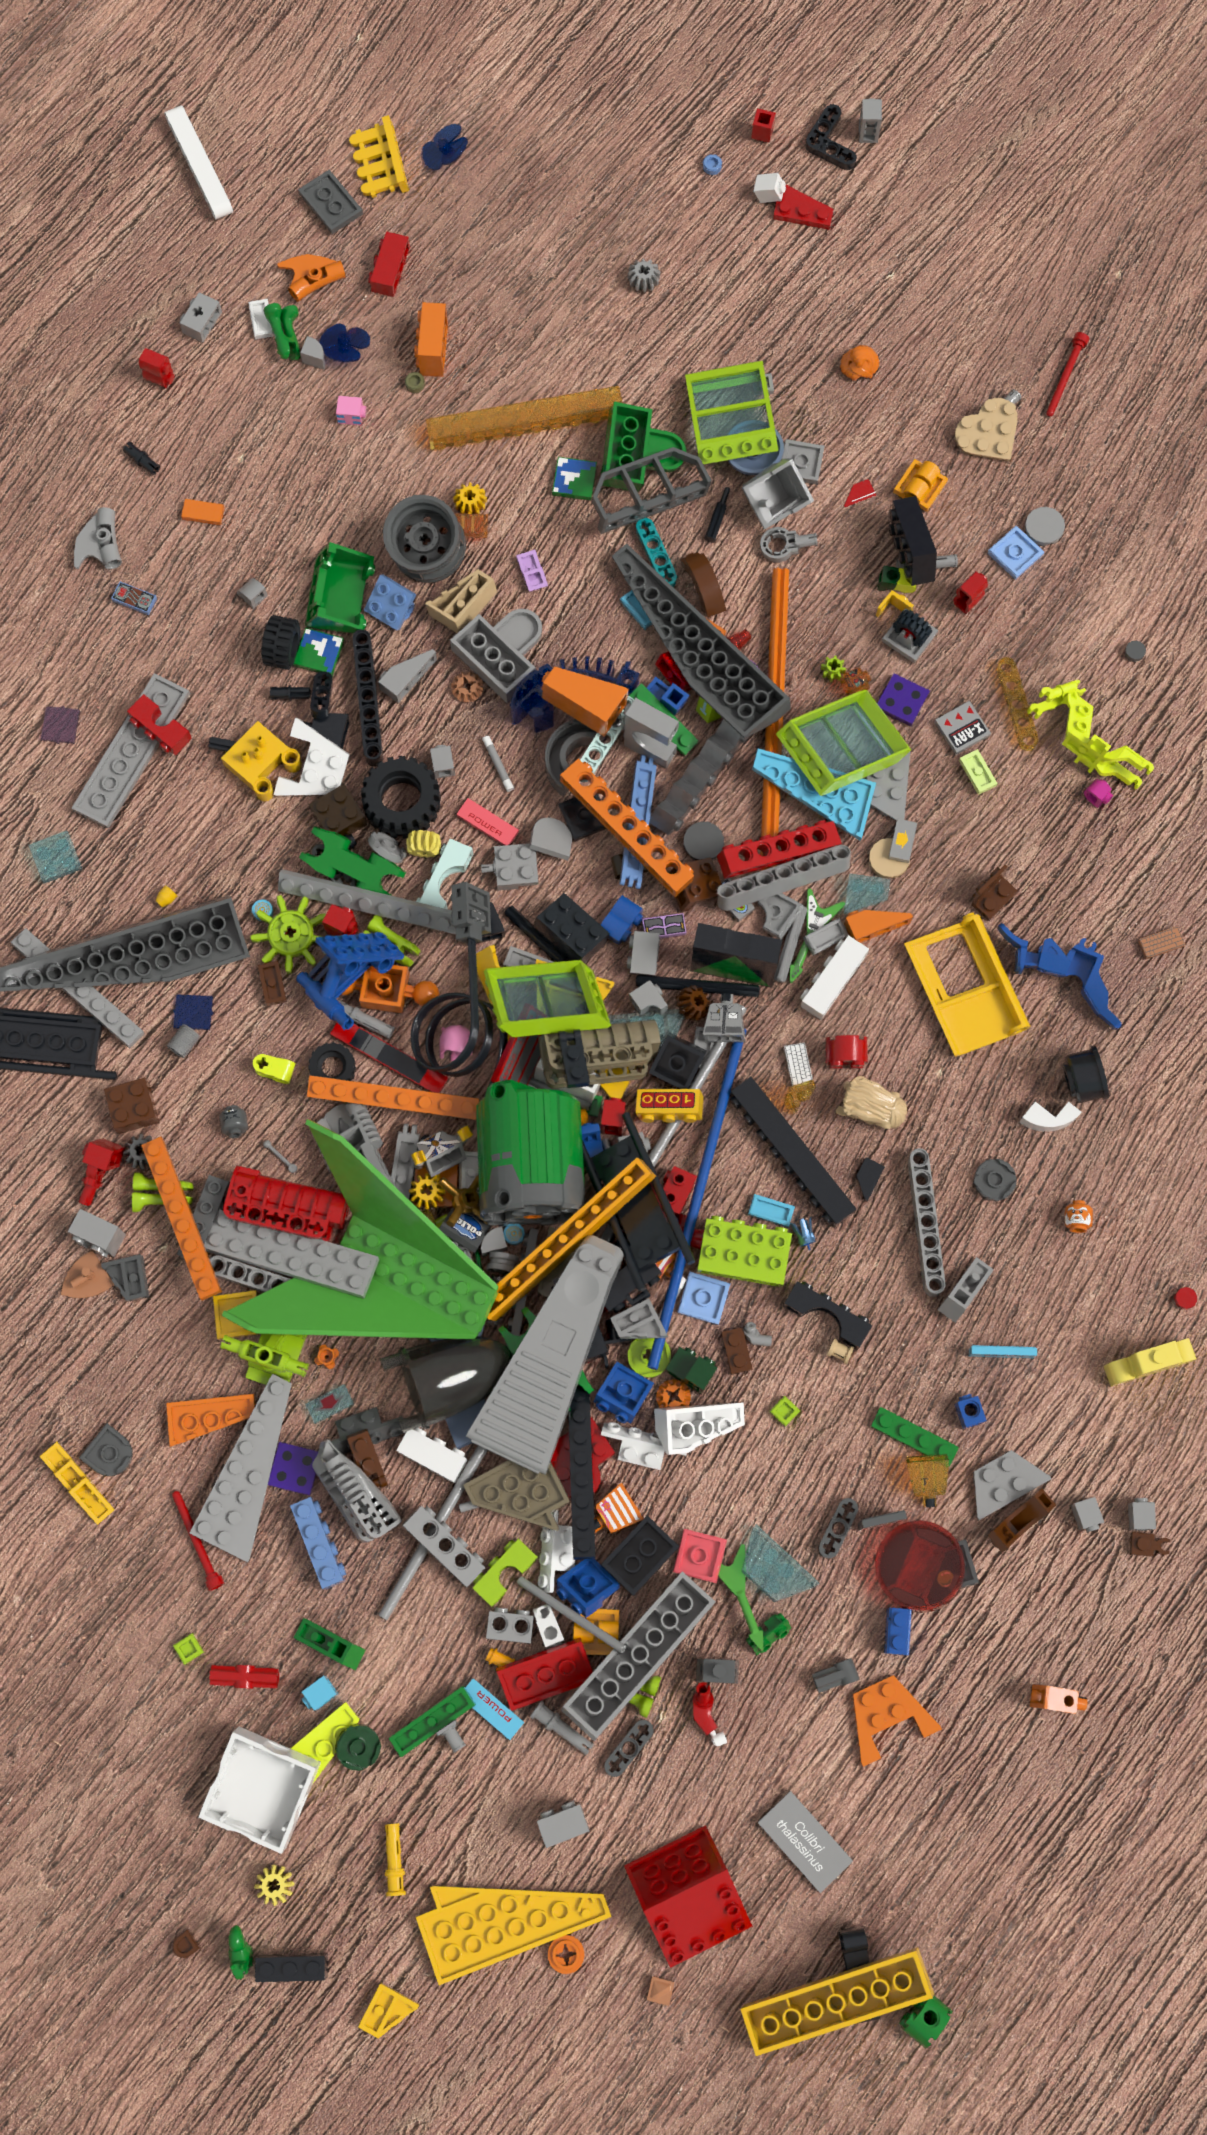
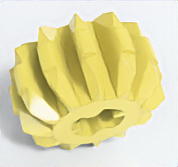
(423, 843)
(270, 1877)

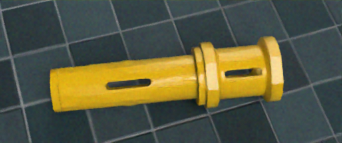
(395, 1871)

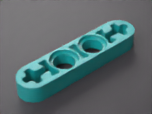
(659, 552)

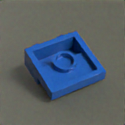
(623, 1393)
(586, 1587)

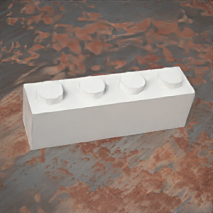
(834, 977)

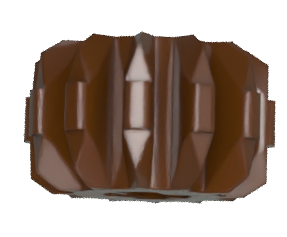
(692, 1003)

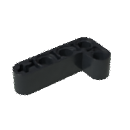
(854, 1950)

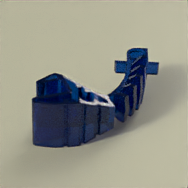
(528, 696)

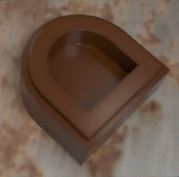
(185, 1944)

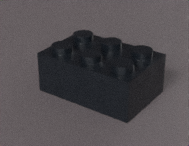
(570, 930)
(640, 1555)

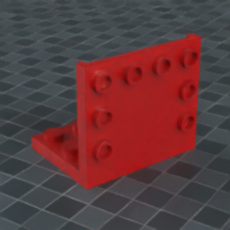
(688, 1896)

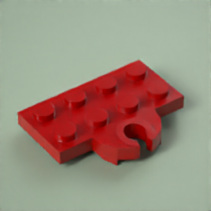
(600, 1453)

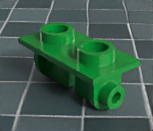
(777, 1628)

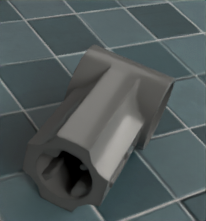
(840, 1674)

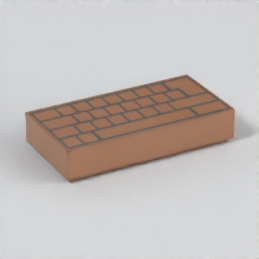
(1161, 942)

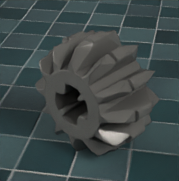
(132, 1152)

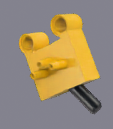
(256, 757)

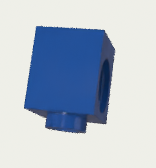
(970, 1421)

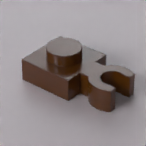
(1144, 1545)

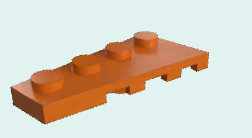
(199, 1417)

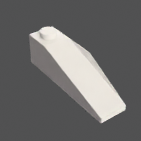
(691, 1426)

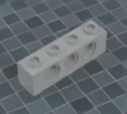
(466, 1573)

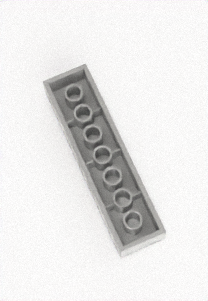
(646, 1649)

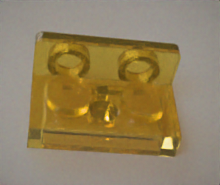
(797, 1094)

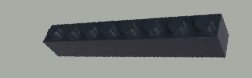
(793, 1152)

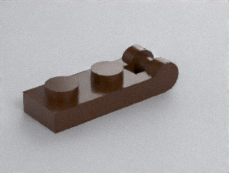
(366, 1456)

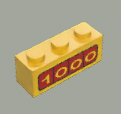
(669, 1105)

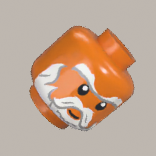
(1078, 1216)

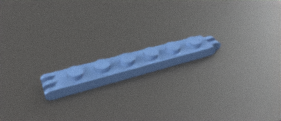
(641, 803)

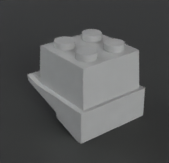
(777, 492)

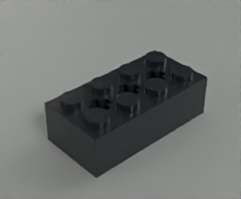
(913, 541)

